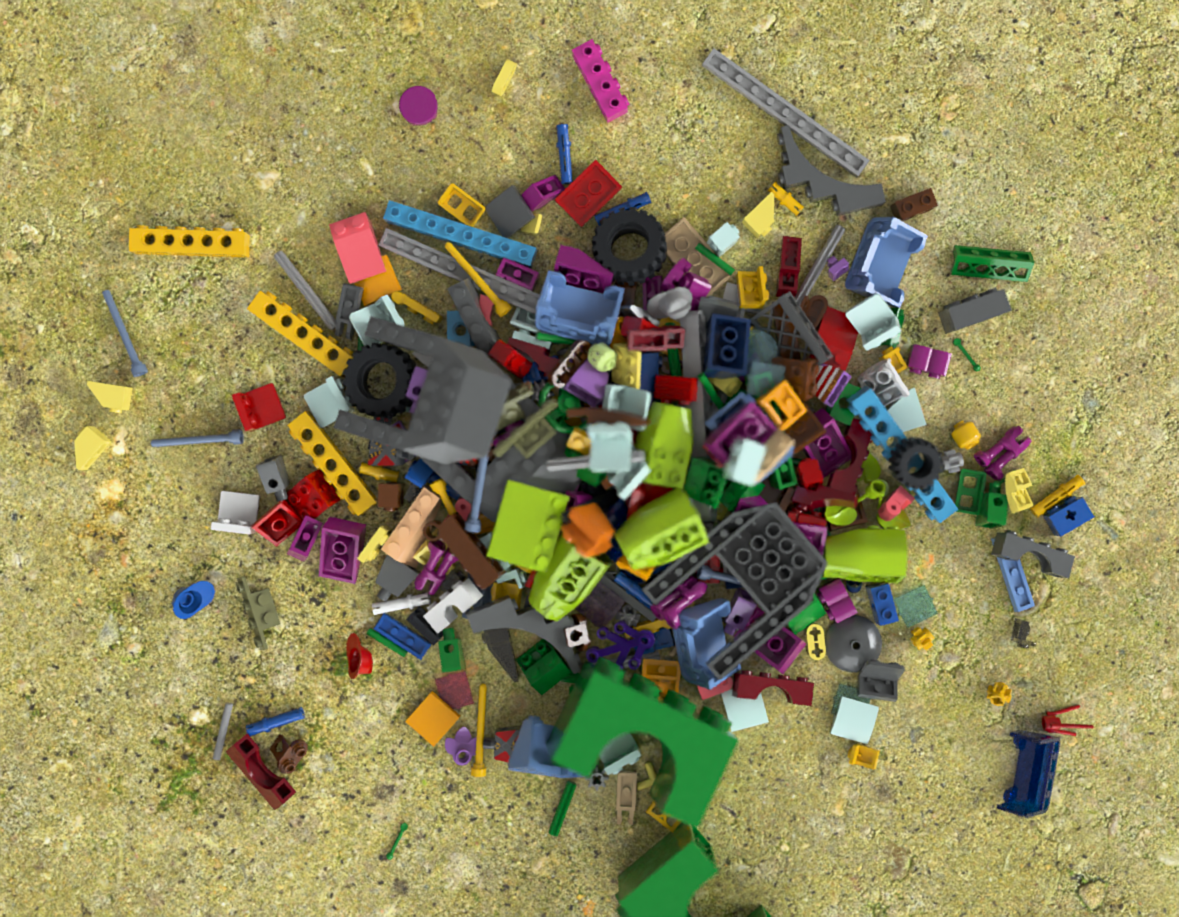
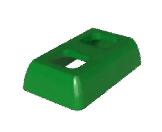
(976, 492)

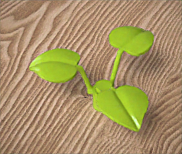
(844, 515)

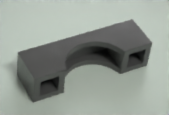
(467, 303)
(1052, 561)

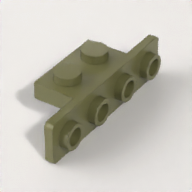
(512, 410)
(530, 435)
(260, 611)

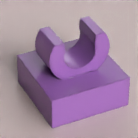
(836, 268)

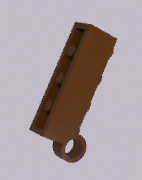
(467, 549)

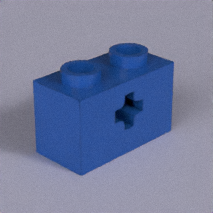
(1078, 514)
(882, 603)

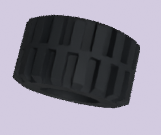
(929, 470)

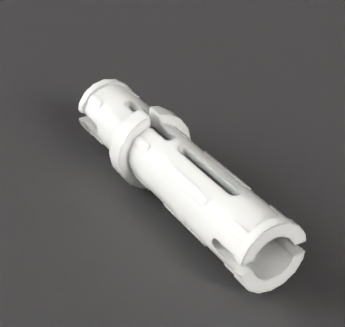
(401, 603)

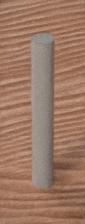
(222, 731)

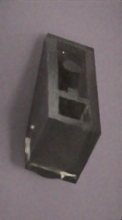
(501, 647)

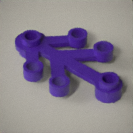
(622, 644)

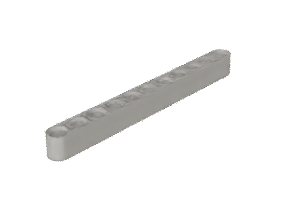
(693, 364)

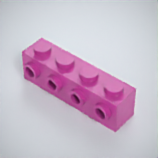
(599, 80)

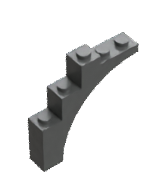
(798, 171)
(502, 614)

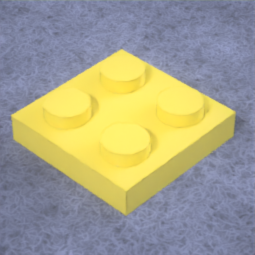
(372, 550)

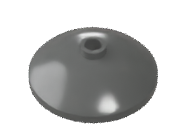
(842, 636)

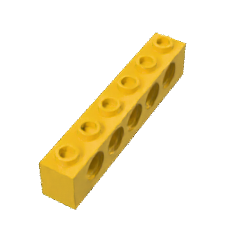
(140, 244)
(260, 308)
(355, 482)

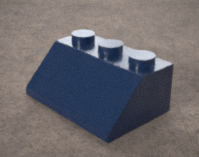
(726, 347)
(648, 370)

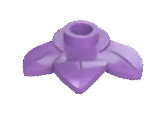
(461, 743)

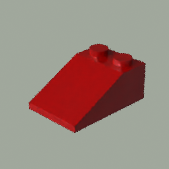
(838, 336)

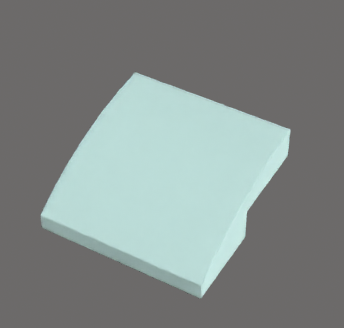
(628, 481)
(744, 712)
(854, 720)

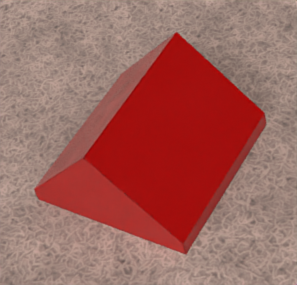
(278, 523)

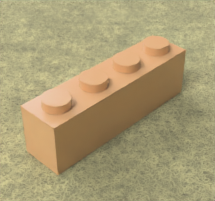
(409, 532)

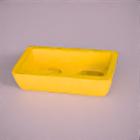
(467, 201)

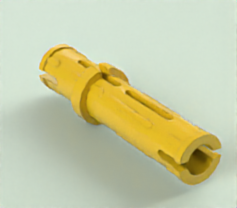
(1064, 490)

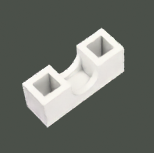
(462, 596)

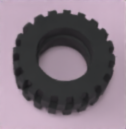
(624, 223)
(358, 373)

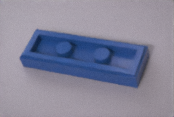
(402, 636)

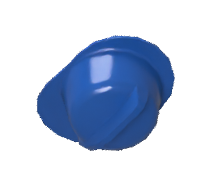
(192, 599)

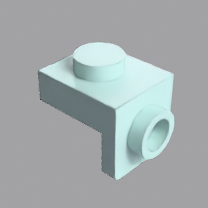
(518, 574)

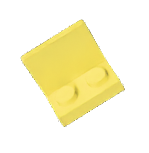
(627, 366)

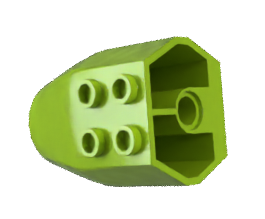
(667, 444)
(661, 531)
(867, 555)
(566, 580)

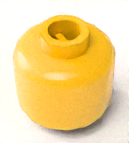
(966, 435)

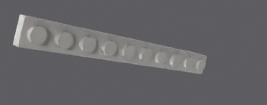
(785, 112)
(450, 267)

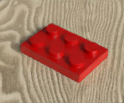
(588, 193)

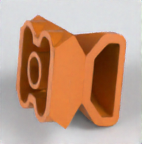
(589, 530)

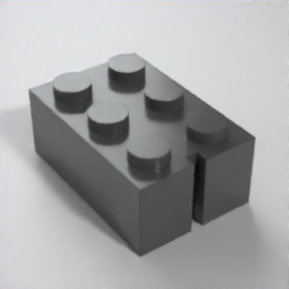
(974, 309)

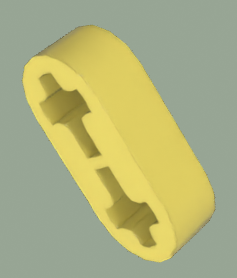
(504, 77)
(820, 640)

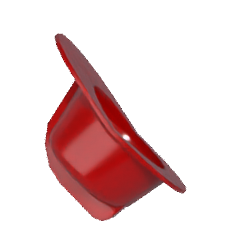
(359, 657)

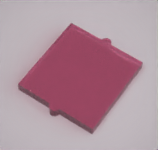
(455, 690)

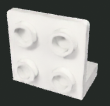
(237, 512)

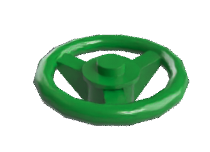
(565, 401)

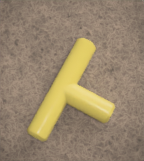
(649, 782)

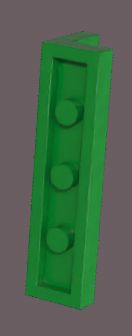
(997, 257)

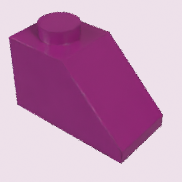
(542, 192)
(305, 538)

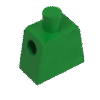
(993, 509)
(455, 660)

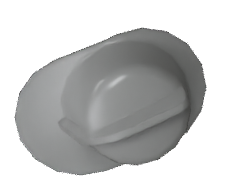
(670, 304)

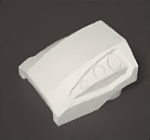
(884, 382)

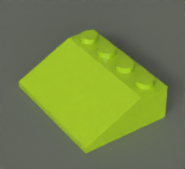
(527, 526)

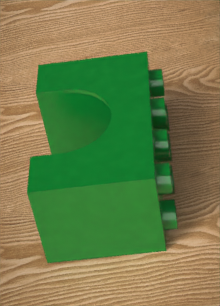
(692, 744)
(669, 876)

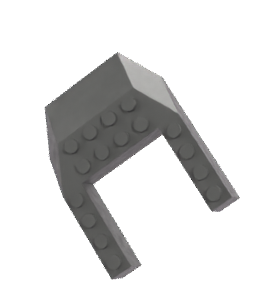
(456, 404)
(514, 467)
(768, 560)

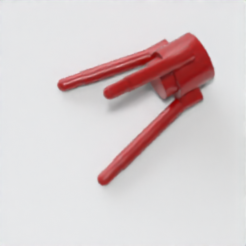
(1053, 724)

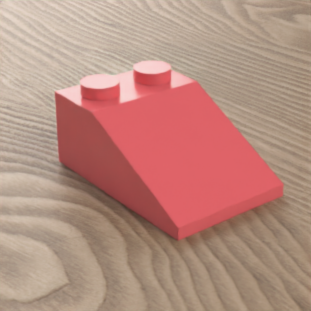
(357, 247)

